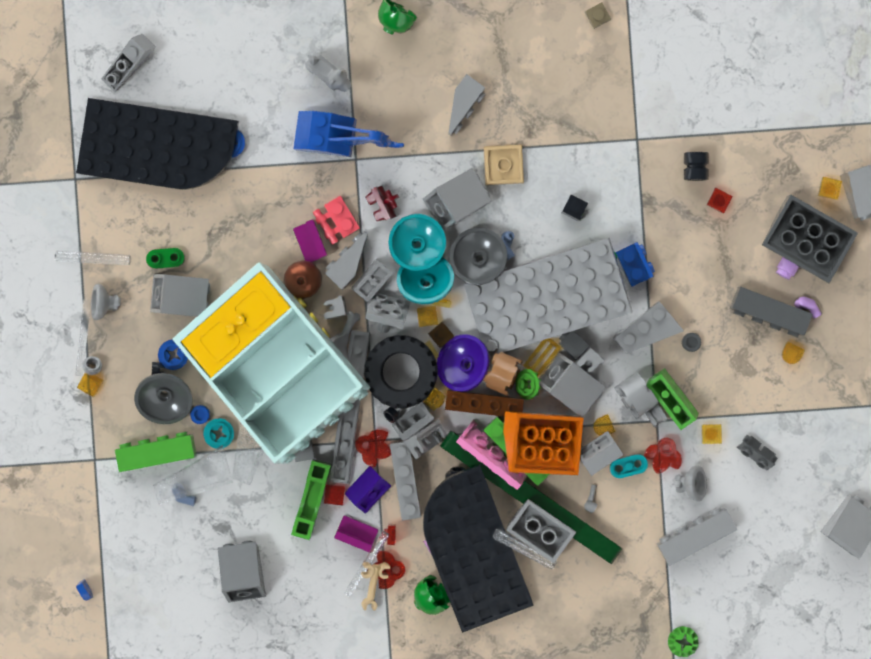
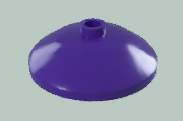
(454, 361)

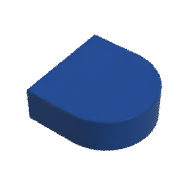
(84, 590)

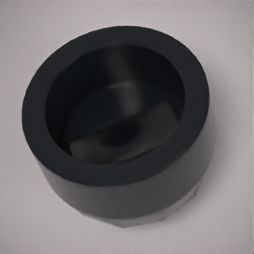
(156, 368)
(391, 414)

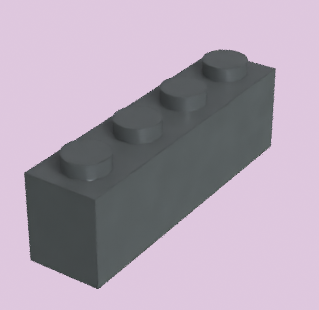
(770, 311)

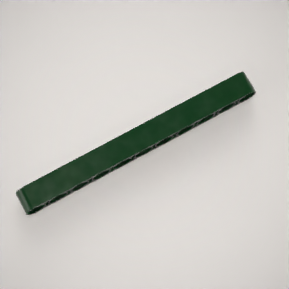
(584, 533)

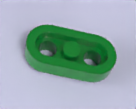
(165, 258)

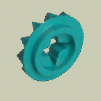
(210, 437)

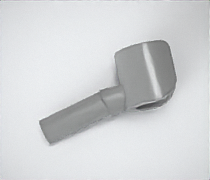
(589, 505)

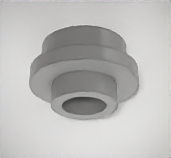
(92, 360)

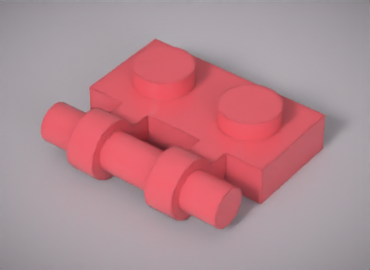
(340, 215)

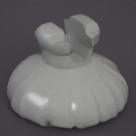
(102, 302)
(693, 483)

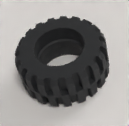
(427, 371)

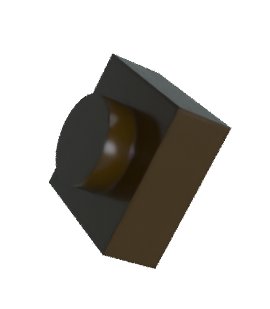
(441, 334)

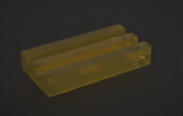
(552, 343)

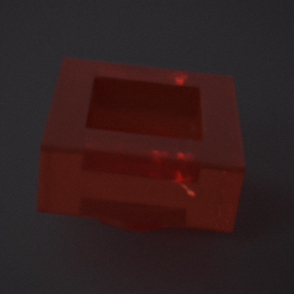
(719, 200)
(334, 494)
(392, 534)

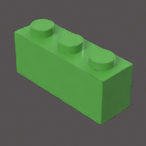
(672, 399)

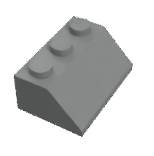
(540, 530)

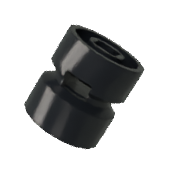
(696, 166)

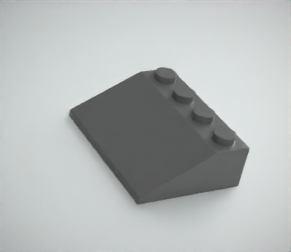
(809, 238)

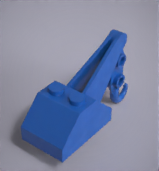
(334, 134)

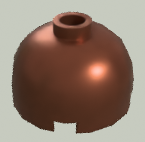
(309, 273)

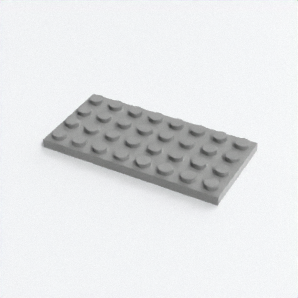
(549, 297)

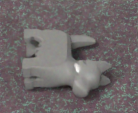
(328, 73)

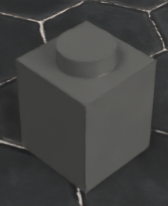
(573, 344)

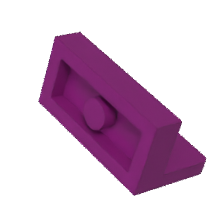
(310, 241)
(356, 533)

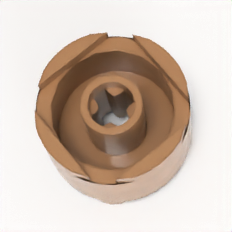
(503, 373)

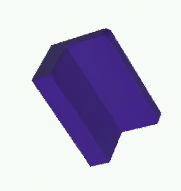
(367, 489)

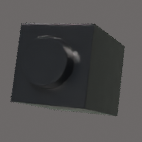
(574, 207)

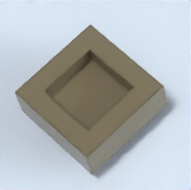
(597, 15)

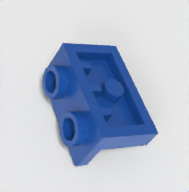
(634, 264)

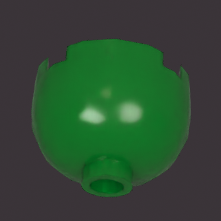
(395, 18)
(430, 596)

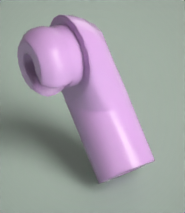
(810, 304)

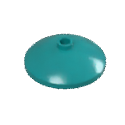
(417, 229)
(439, 278)

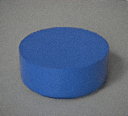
(200, 414)

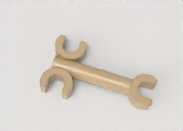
(373, 573)

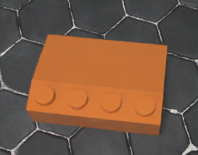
(543, 443)

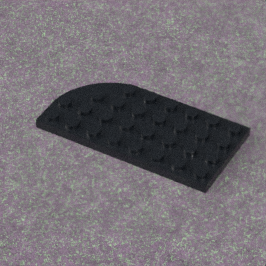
(154, 145)
(473, 566)

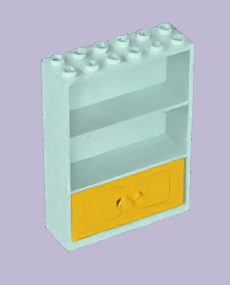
(271, 364)

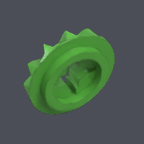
(522, 384)
(678, 634)

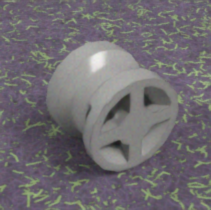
(656, 415)

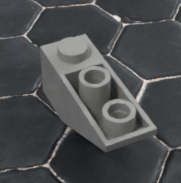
(128, 61)
(465, 96)
(346, 267)

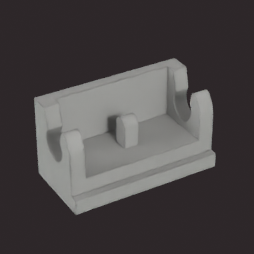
(371, 280)
(339, 308)
(592, 359)
(412, 421)
(425, 439)
(599, 453)

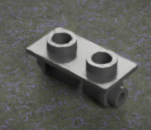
(750, 448)

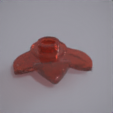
(376, 447)
(663, 458)
(384, 556)

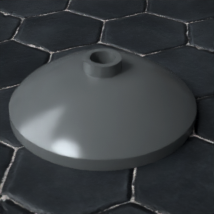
(477, 243)
(160, 406)

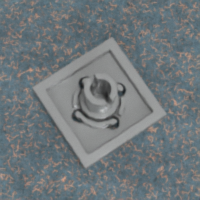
(387, 311)

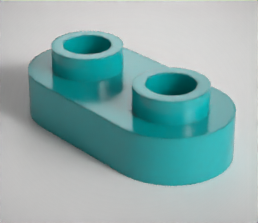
(628, 467)

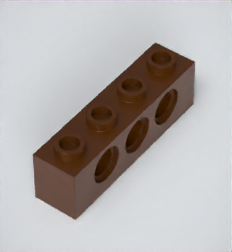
(482, 403)

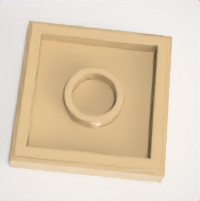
(503, 165)

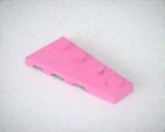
(492, 456)

